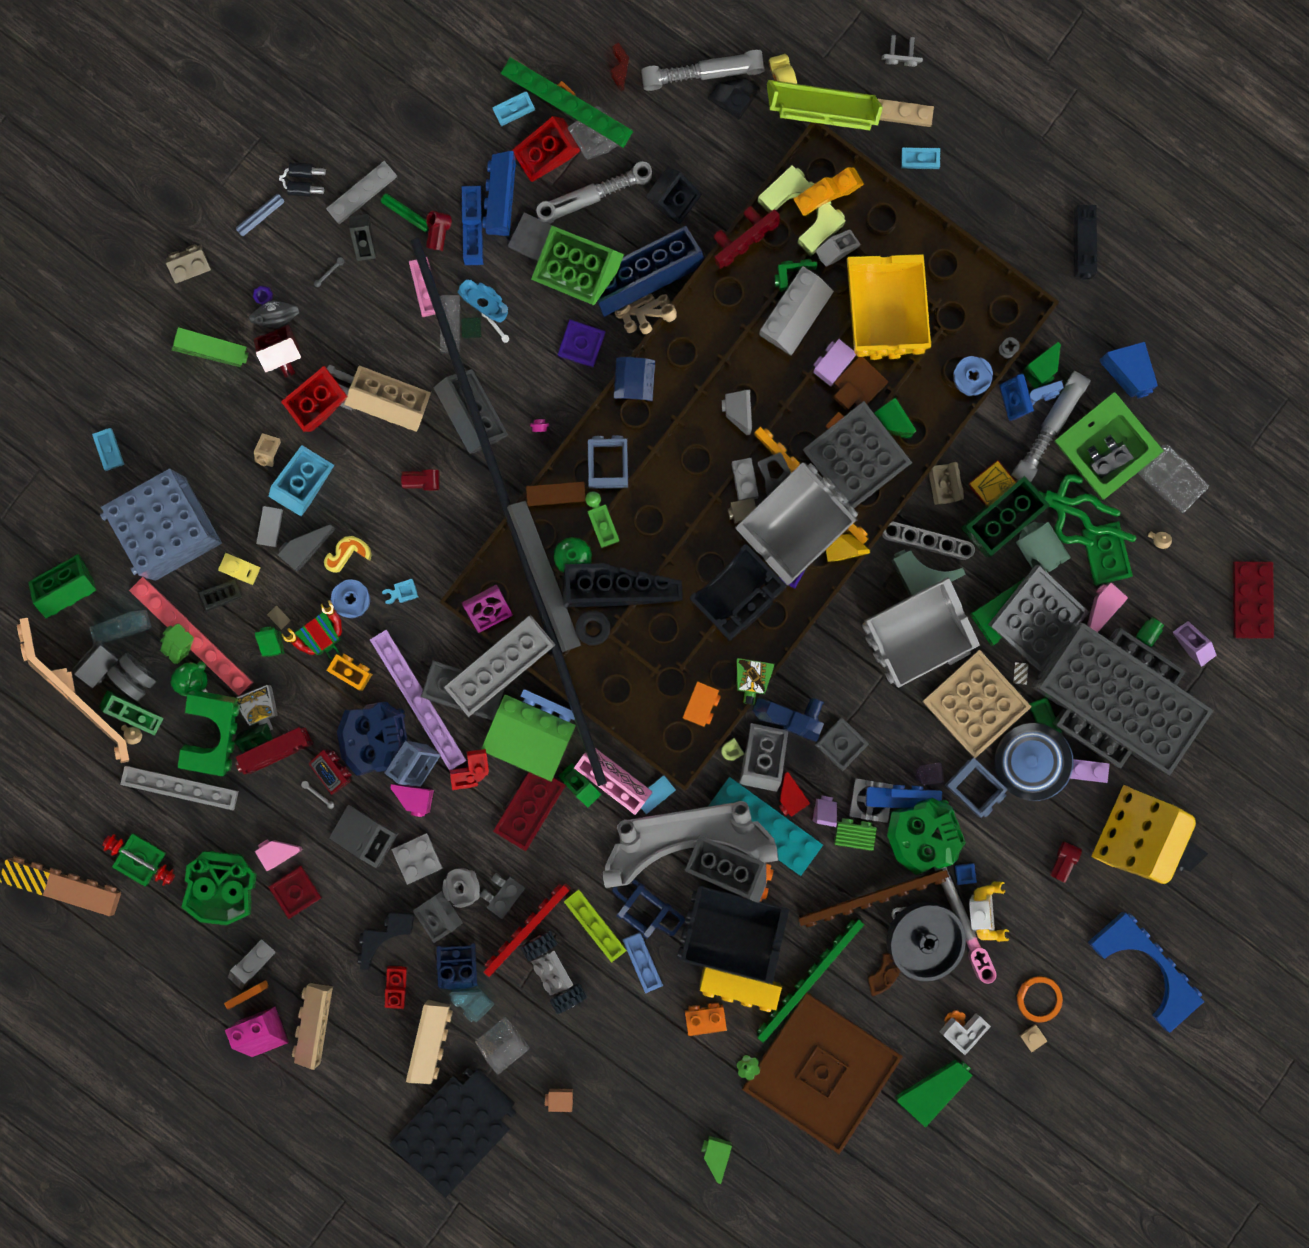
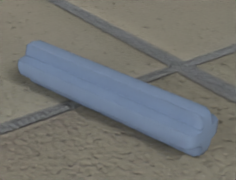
(260, 214)

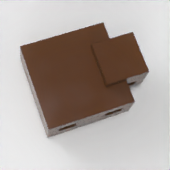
(858, 384)

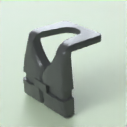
(771, 483)

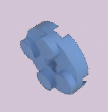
(974, 365)
(340, 603)

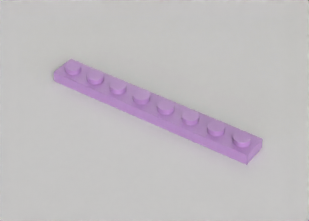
(421, 707)

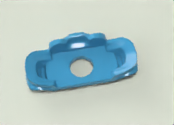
(472, 292)

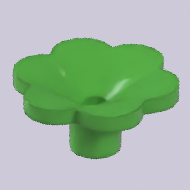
(752, 1067)

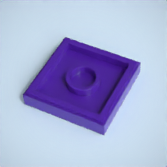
(581, 343)

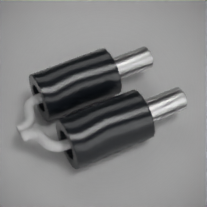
(302, 188)

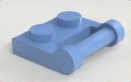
(1046, 392)

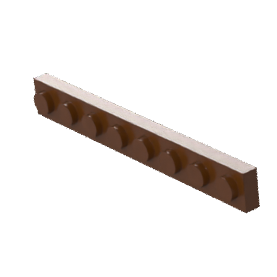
(881, 895)

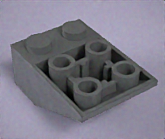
(363, 836)

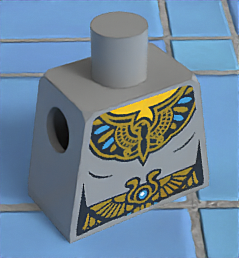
(258, 706)

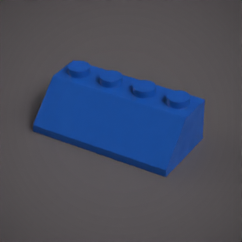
(500, 193)

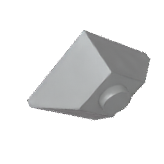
(739, 410)

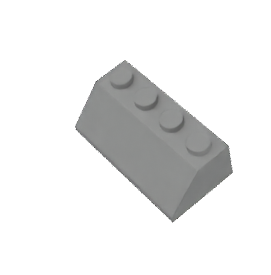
(796, 311)

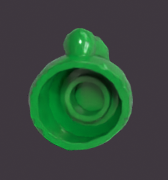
(189, 677)

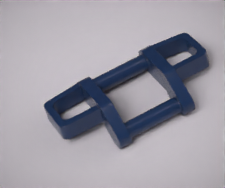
(640, 890)

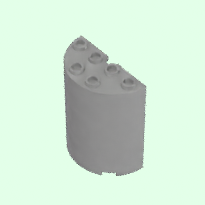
(797, 522)
(920, 633)

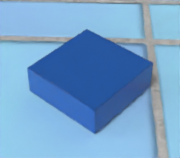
(965, 874)

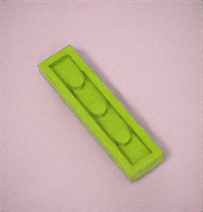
(595, 925)

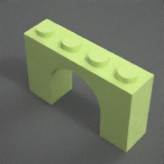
(791, 185)

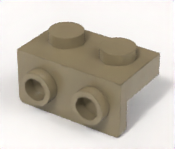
(187, 263)
(946, 483)

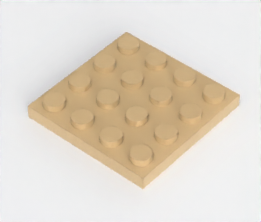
(976, 704)

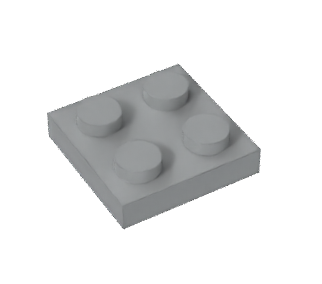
(417, 858)

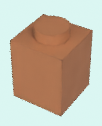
(559, 1100)

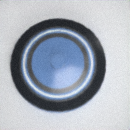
(1034, 762)

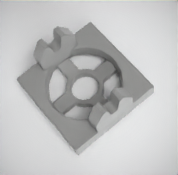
(859, 784)

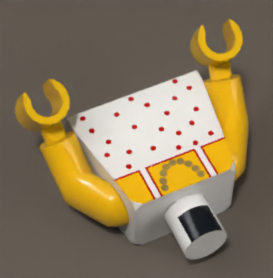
(982, 913)

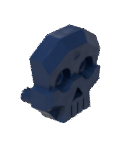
(793, 722)
(383, 736)

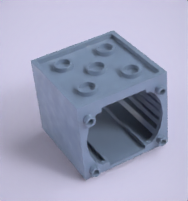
(161, 525)

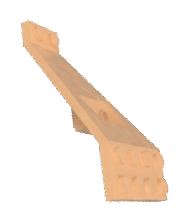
(63, 683)

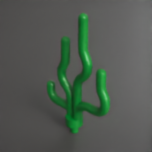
(1061, 505)

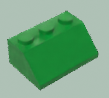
(61, 586)

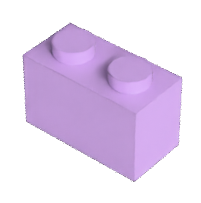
(834, 362)
(1090, 771)

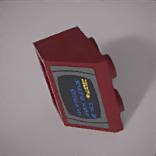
(330, 771)

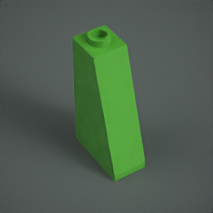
(209, 348)

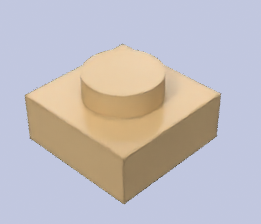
(1033, 1038)

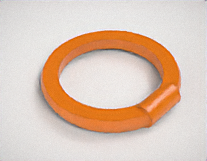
(1022, 992)

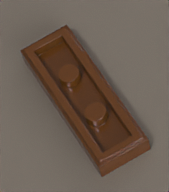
(555, 494)

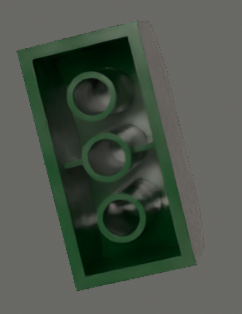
(1005, 516)

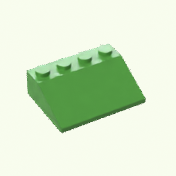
(576, 265)
(528, 738)

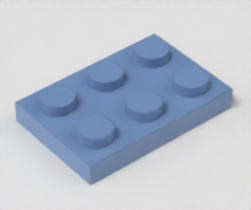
(547, 706)

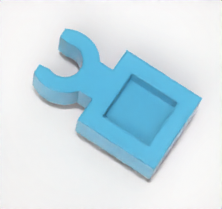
(403, 591)

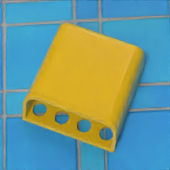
(1147, 837)

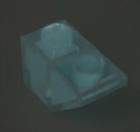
(473, 1002)

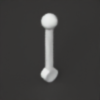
(505, 338)

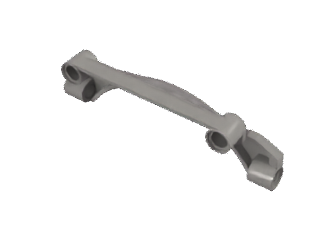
(656, 836)

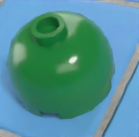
(572, 551)

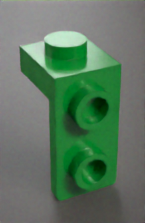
(789, 266)

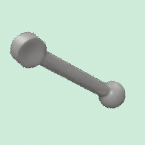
(305, 784)

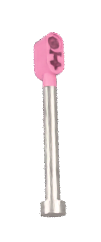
(971, 939)

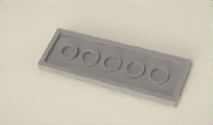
(499, 665)

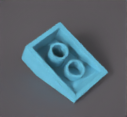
(300, 480)

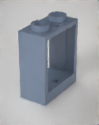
(599, 441)
(417, 757)
(965, 770)

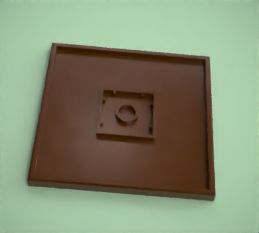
(822, 1072)

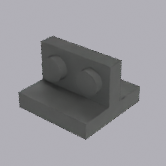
(437, 917)

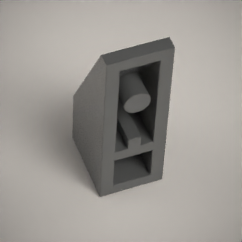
(301, 549)

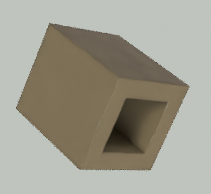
(741, 509)

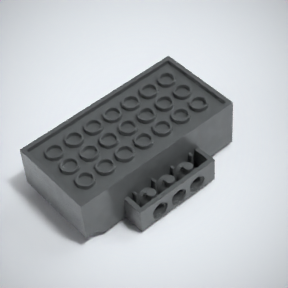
(1121, 698)

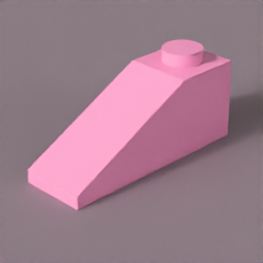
(1105, 605)

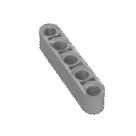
(937, 540)

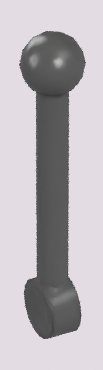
(340, 261)

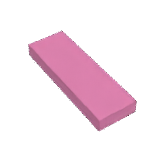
(421, 290)

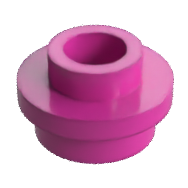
(539, 425)

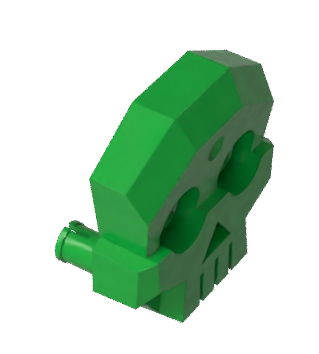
(911, 841)
(218, 903)

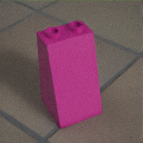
(257, 1033)

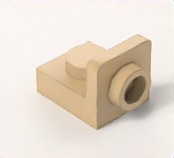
(266, 450)

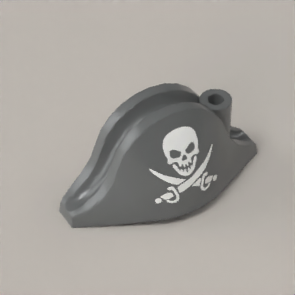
(274, 314)

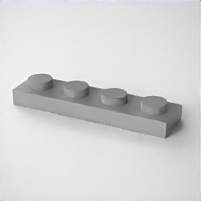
(361, 192)

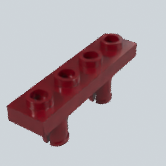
(742, 244)

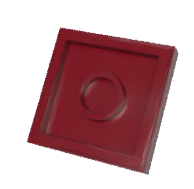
(295, 892)

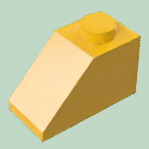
(845, 547)

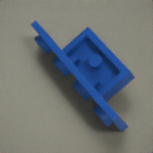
(898, 796)

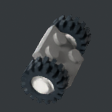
(553, 973)

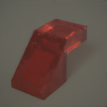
(620, 72)

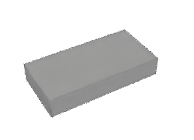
(269, 526)

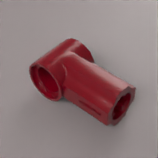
(438, 225)
(422, 480)
(1068, 856)

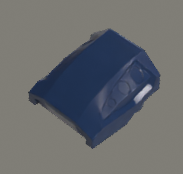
(634, 378)
(457, 967)

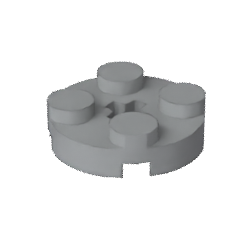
(471, 887)

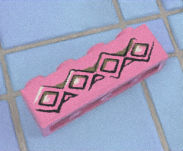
(619, 784)

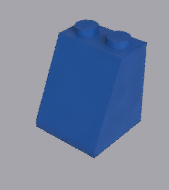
(1131, 369)

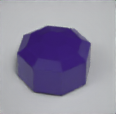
(262, 294)

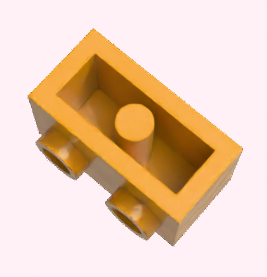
(349, 672)

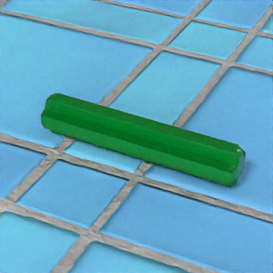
(405, 212)

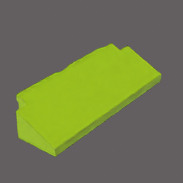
(824, 105)

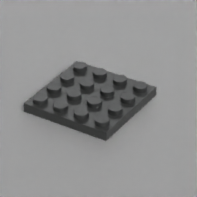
(857, 455)
(1037, 617)

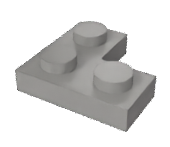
(965, 1037)

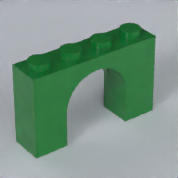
(223, 712)

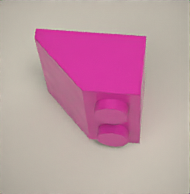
(413, 798)

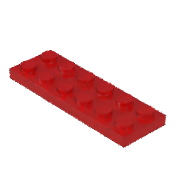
(520, 934)

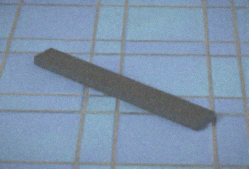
(543, 576)

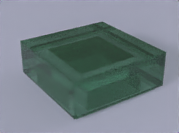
(471, 328)

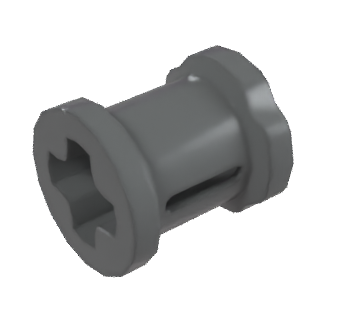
(1005, 351)

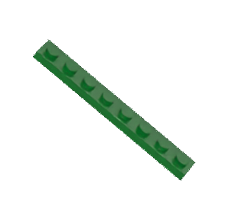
(567, 102)
(804, 985)

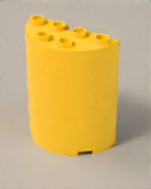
(888, 305)

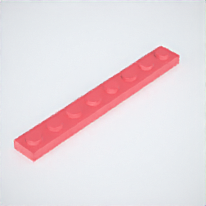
(201, 645)

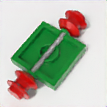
(139, 859)

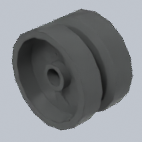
(132, 676)

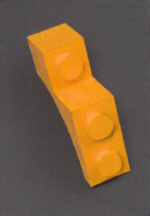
(828, 190)

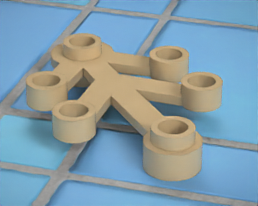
(667, 312)

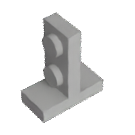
(251, 964)

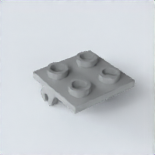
(908, 60)

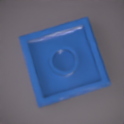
(1016, 397)

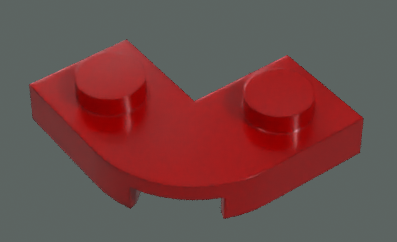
(470, 776)

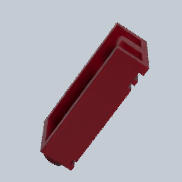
(273, 751)

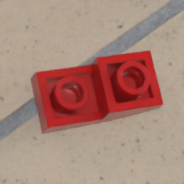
(396, 987)

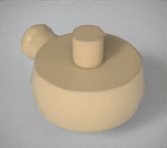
(1161, 539)
(132, 734)

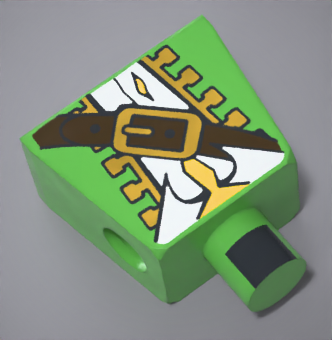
(752, 678)

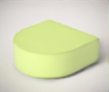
(731, 750)

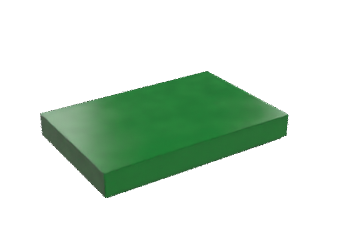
(1107, 556)

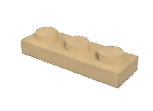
(906, 113)

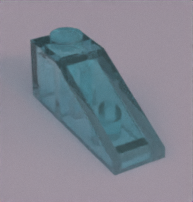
(120, 626)

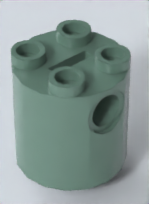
(1042, 546)

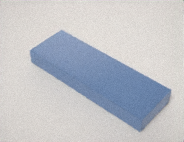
(642, 962)

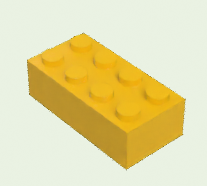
(740, 989)

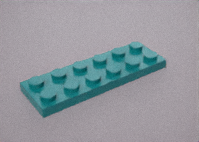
(793, 845)

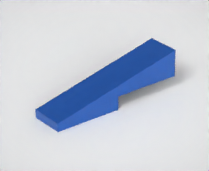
(472, 225)

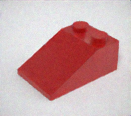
(546, 148)
(315, 400)

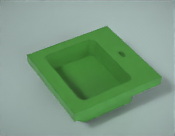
(1115, 419)

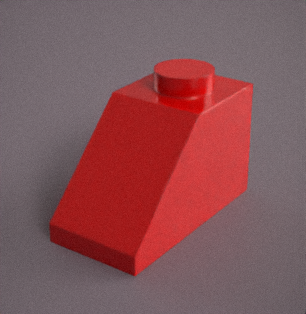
(791, 796)

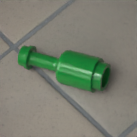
(1150, 632)

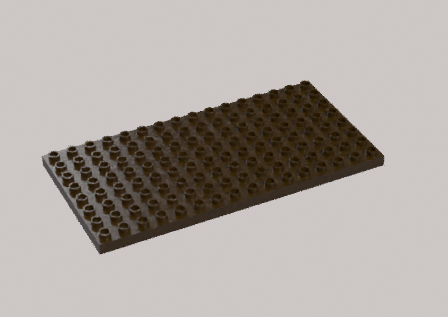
(683, 449)

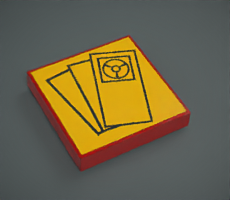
(991, 482)

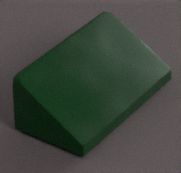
(253, 737)

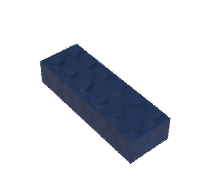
(651, 269)

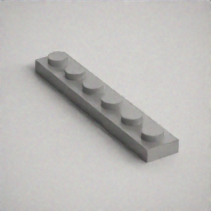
(179, 787)

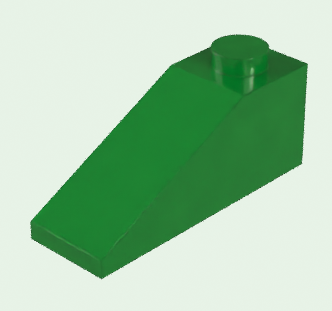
(130, 713)

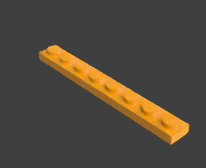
(765, 437)

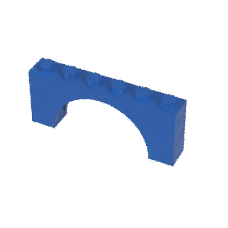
(1179, 996)

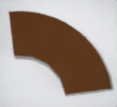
(884, 976)

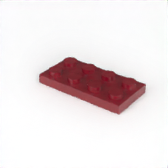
(1253, 600)
(528, 810)

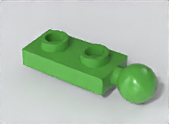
(601, 520)

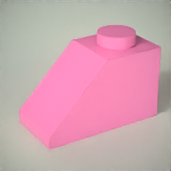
(275, 852)

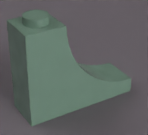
(918, 576)

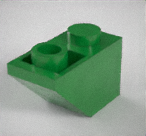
(269, 642)

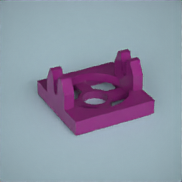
(503, 614)

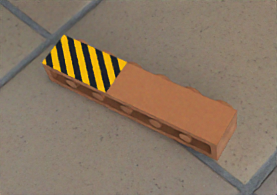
(60, 886)

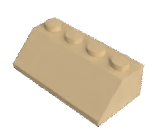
(387, 398)
(313, 1025)
(428, 1042)

